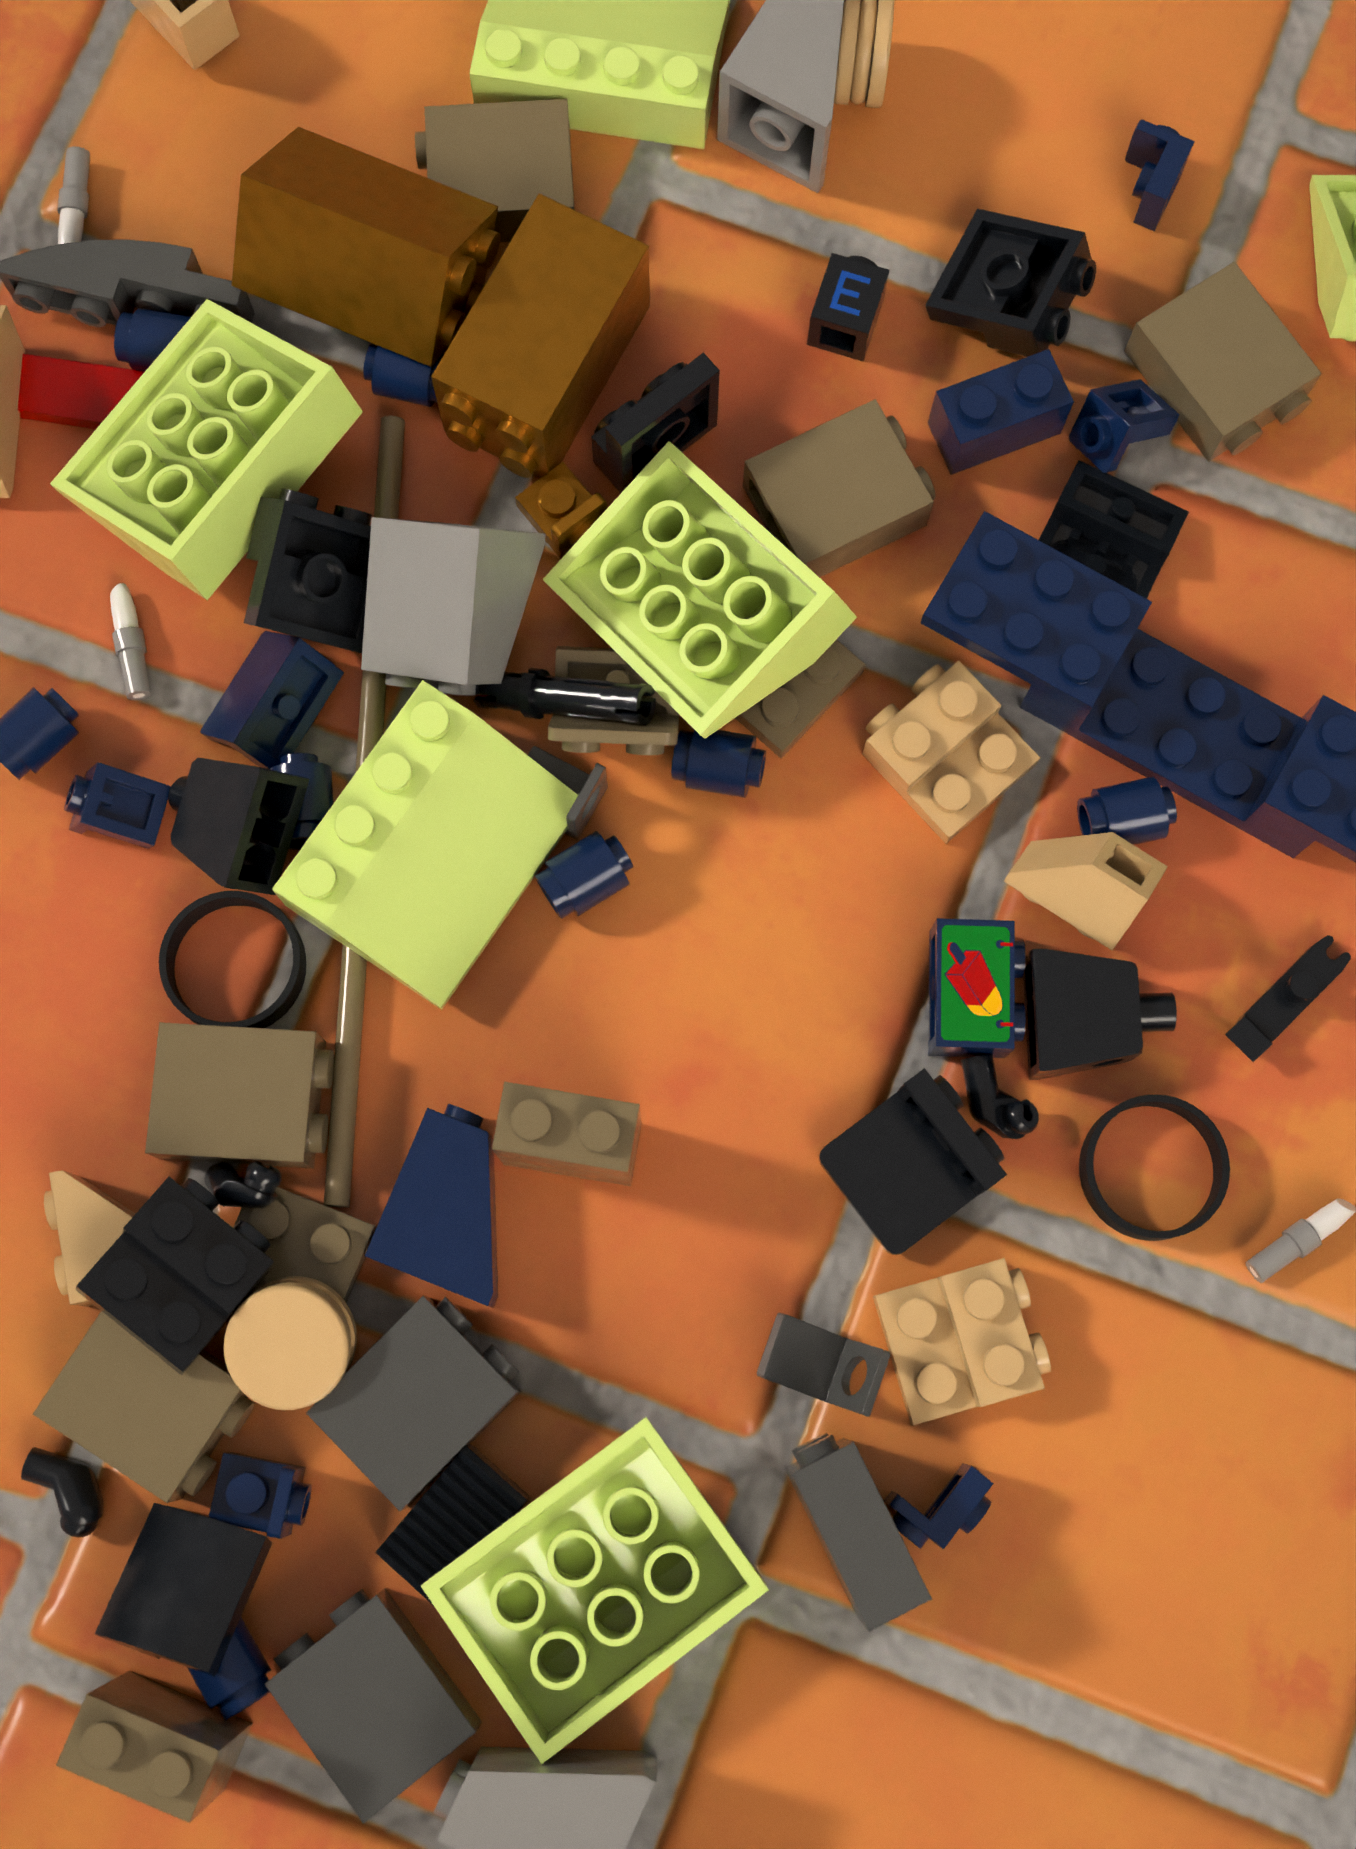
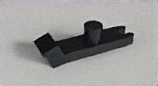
(1286, 999)

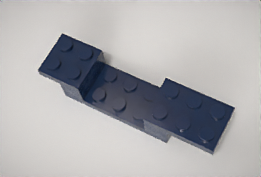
(1143, 699)

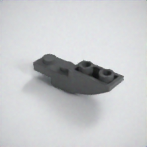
(110, 277)

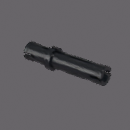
(541, 694)

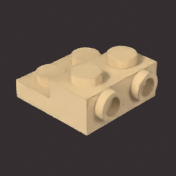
(948, 749)
(962, 1341)

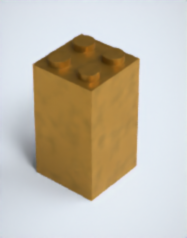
(362, 244)
(542, 338)

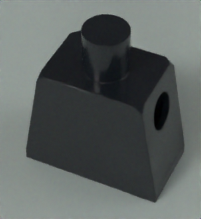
(236, 821)
(1087, 1012)

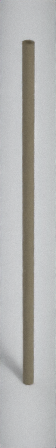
(354, 966)

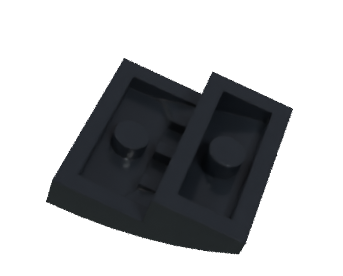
(1113, 528)
(184, 1588)

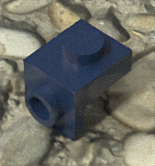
(956, 1507)

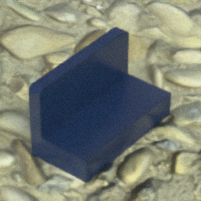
(272, 699)

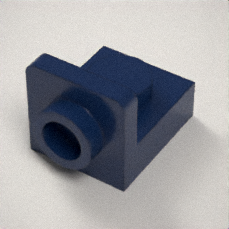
(1162, 157)
(1119, 417)
(117, 805)
(260, 1494)

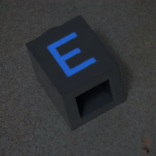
(847, 306)

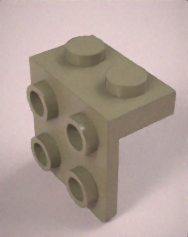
(586, 734)

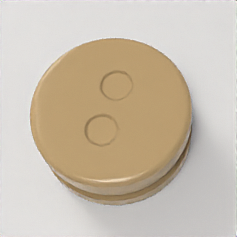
(864, 52)
(290, 1343)

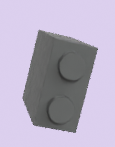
(416, 1400)
(856, 1530)
(372, 1702)

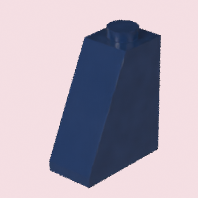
(444, 1208)

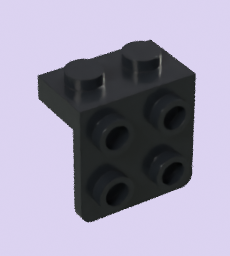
(912, 1162)

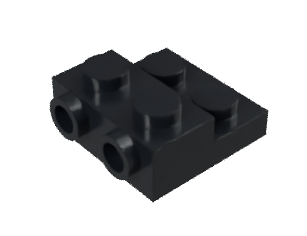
(1014, 282)
(672, 408)
(310, 570)
(177, 1272)

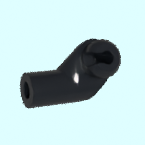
(993, 1106)
(253, 1191)
(73, 1486)

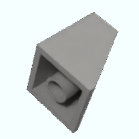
(782, 88)
(445, 601)
(563, 1804)

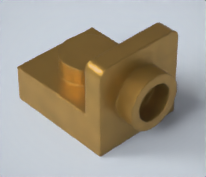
(560, 508)

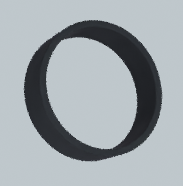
(199, 909)
(1208, 1131)

